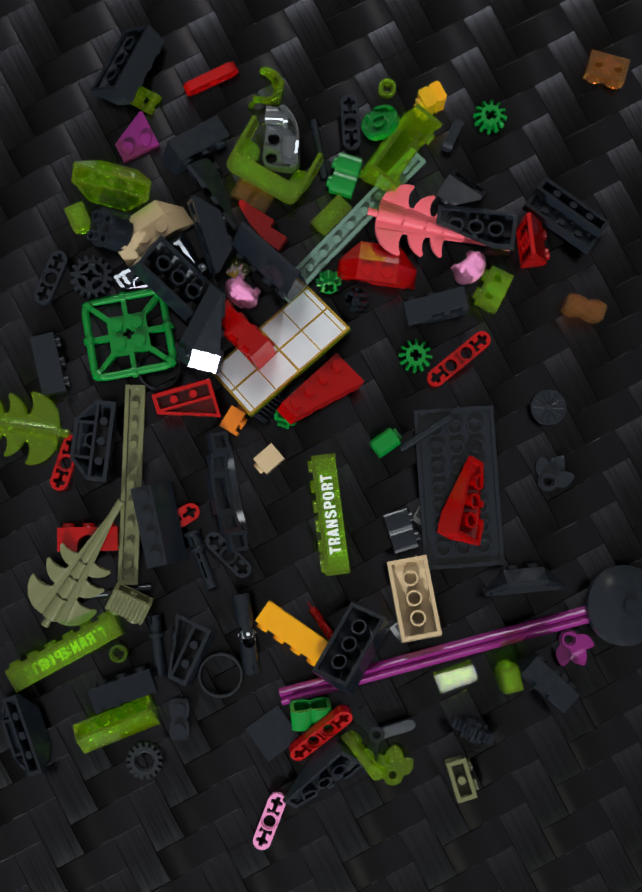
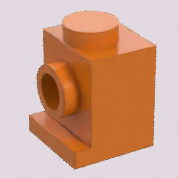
(234, 419)

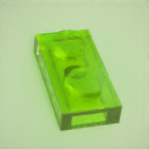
(331, 215)

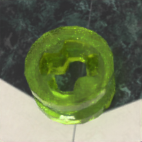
(387, 82)
(121, 648)

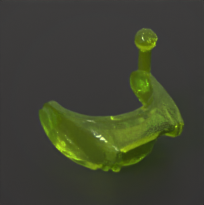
(278, 85)

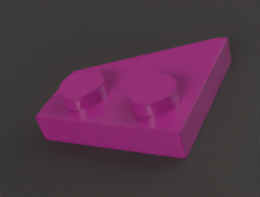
(136, 139)

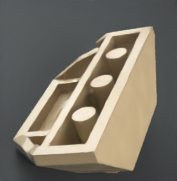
(151, 222)

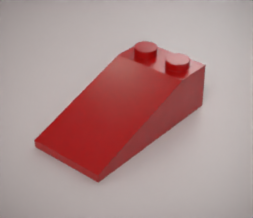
(531, 242)

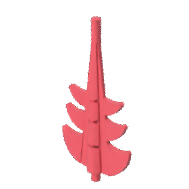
(397, 218)

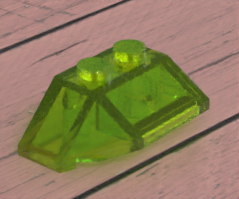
(111, 184)

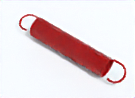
(320, 621)

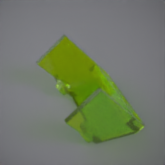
(399, 148)
(243, 164)

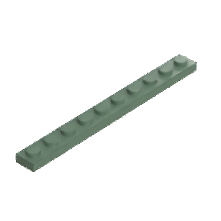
(349, 227)

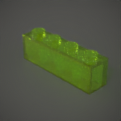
(116, 724)

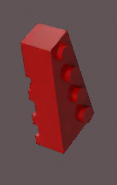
(247, 337)
(325, 386)

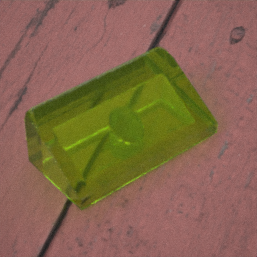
(455, 676)

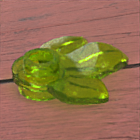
(395, 762)

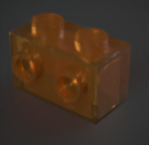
(606, 69)

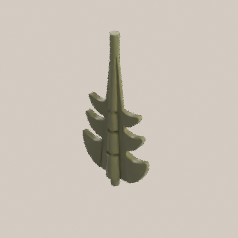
(60, 600)

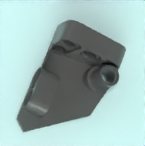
(282, 125)

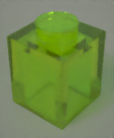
(78, 217)

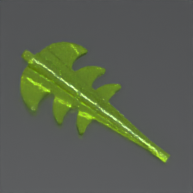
(39, 428)

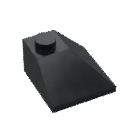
(459, 190)

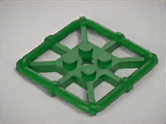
(120, 344)

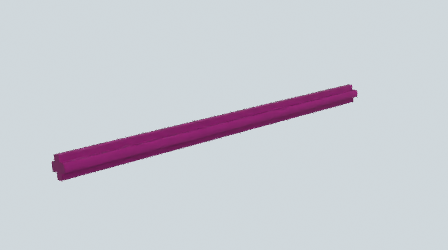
(445, 652)

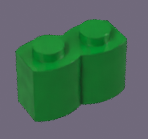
(345, 175)
(385, 442)
(308, 712)

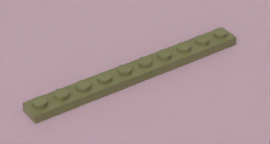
(131, 478)

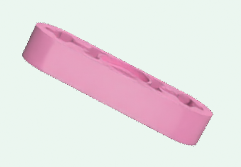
(280, 808)

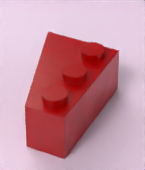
(188, 399)

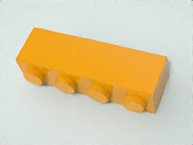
(292, 631)

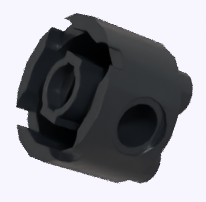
(110, 229)

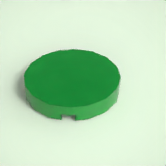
(380, 122)

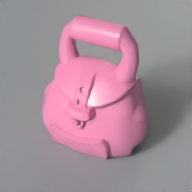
(470, 268)
(241, 292)

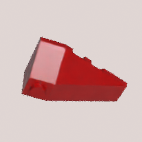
(461, 512)

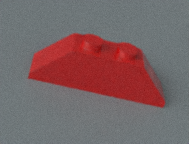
(374, 265)

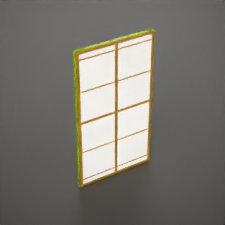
(300, 336)

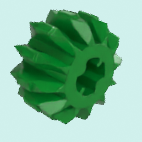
(493, 123)
(410, 360)

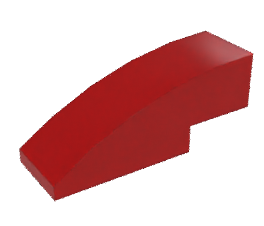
(263, 226)

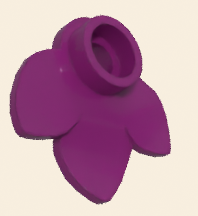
(573, 650)

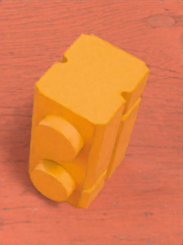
(432, 97)

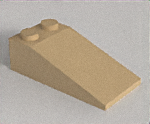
(414, 599)

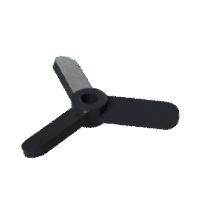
(385, 731)

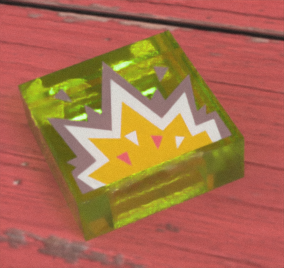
(237, 268)

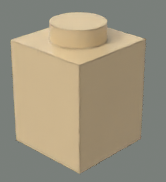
(268, 459)

